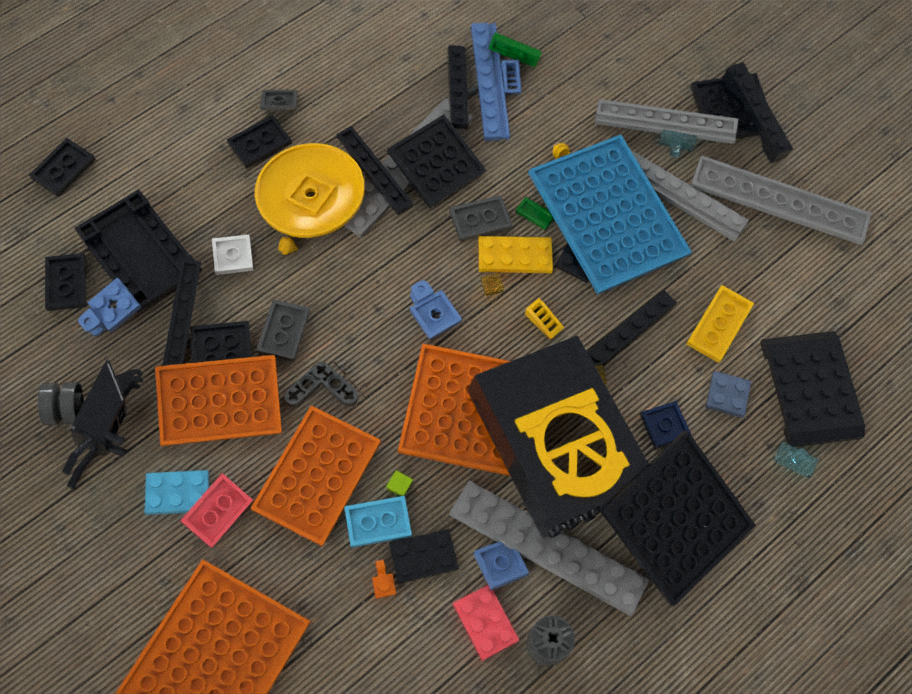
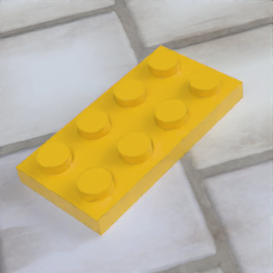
(515, 254)
(720, 324)

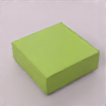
(399, 484)

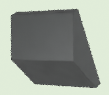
(279, 100)

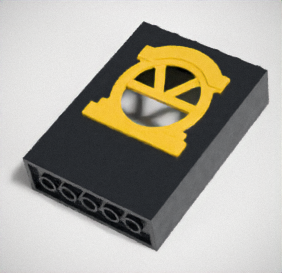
(516, 408)

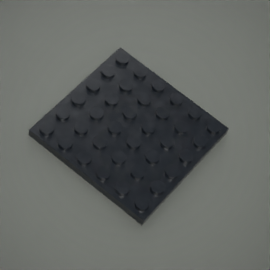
(678, 518)

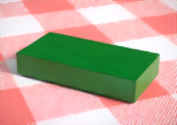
(534, 213)

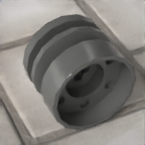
(555, 652)

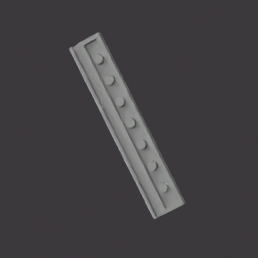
(655, 119)
(692, 200)

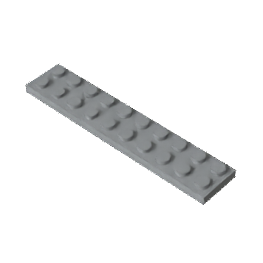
(781, 200)
(373, 203)
(559, 555)

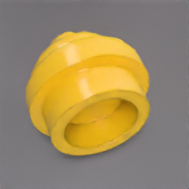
(560, 150)
(287, 246)

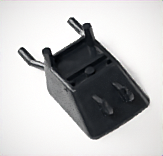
(101, 418)

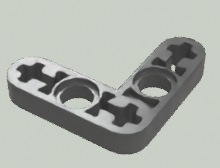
(318, 380)

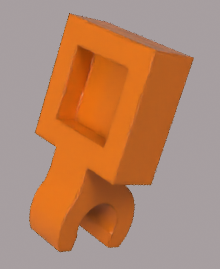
(383, 583)

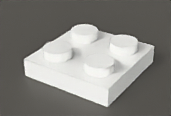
(232, 254)

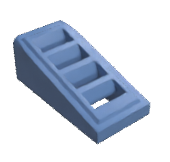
(511, 64)

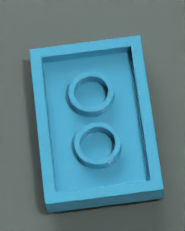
(174, 491)
(377, 521)

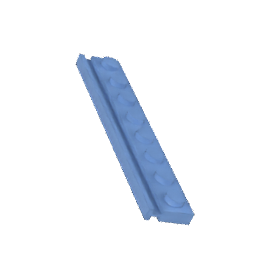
(489, 83)

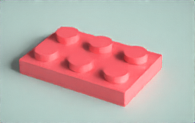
(216, 510)
(485, 622)

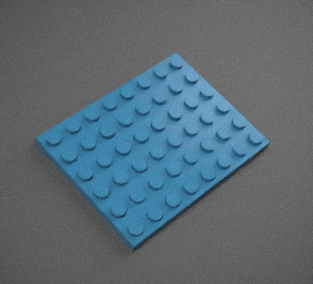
(609, 213)

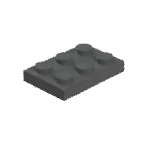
(480, 218)
(283, 330)

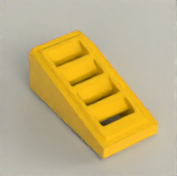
(543, 309)

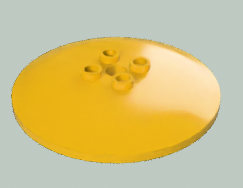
(303, 170)

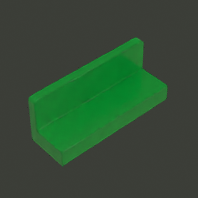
(514, 50)

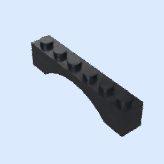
(773, 139)

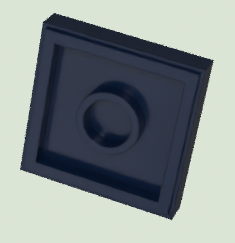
(664, 424)

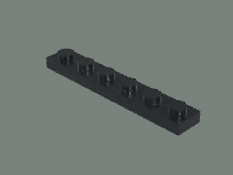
(457, 87)
(374, 170)
(182, 312)
(631, 328)

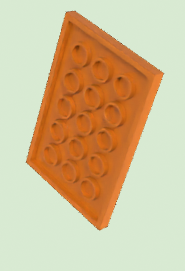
(218, 400)
(316, 475)

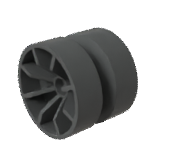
(59, 403)

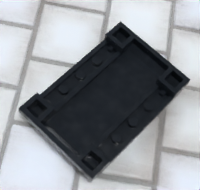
(135, 247)
(814, 389)

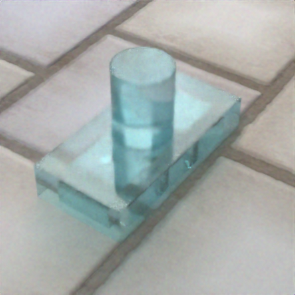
(677, 141)
(795, 459)

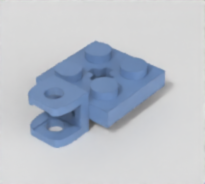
(428, 302)
(104, 315)

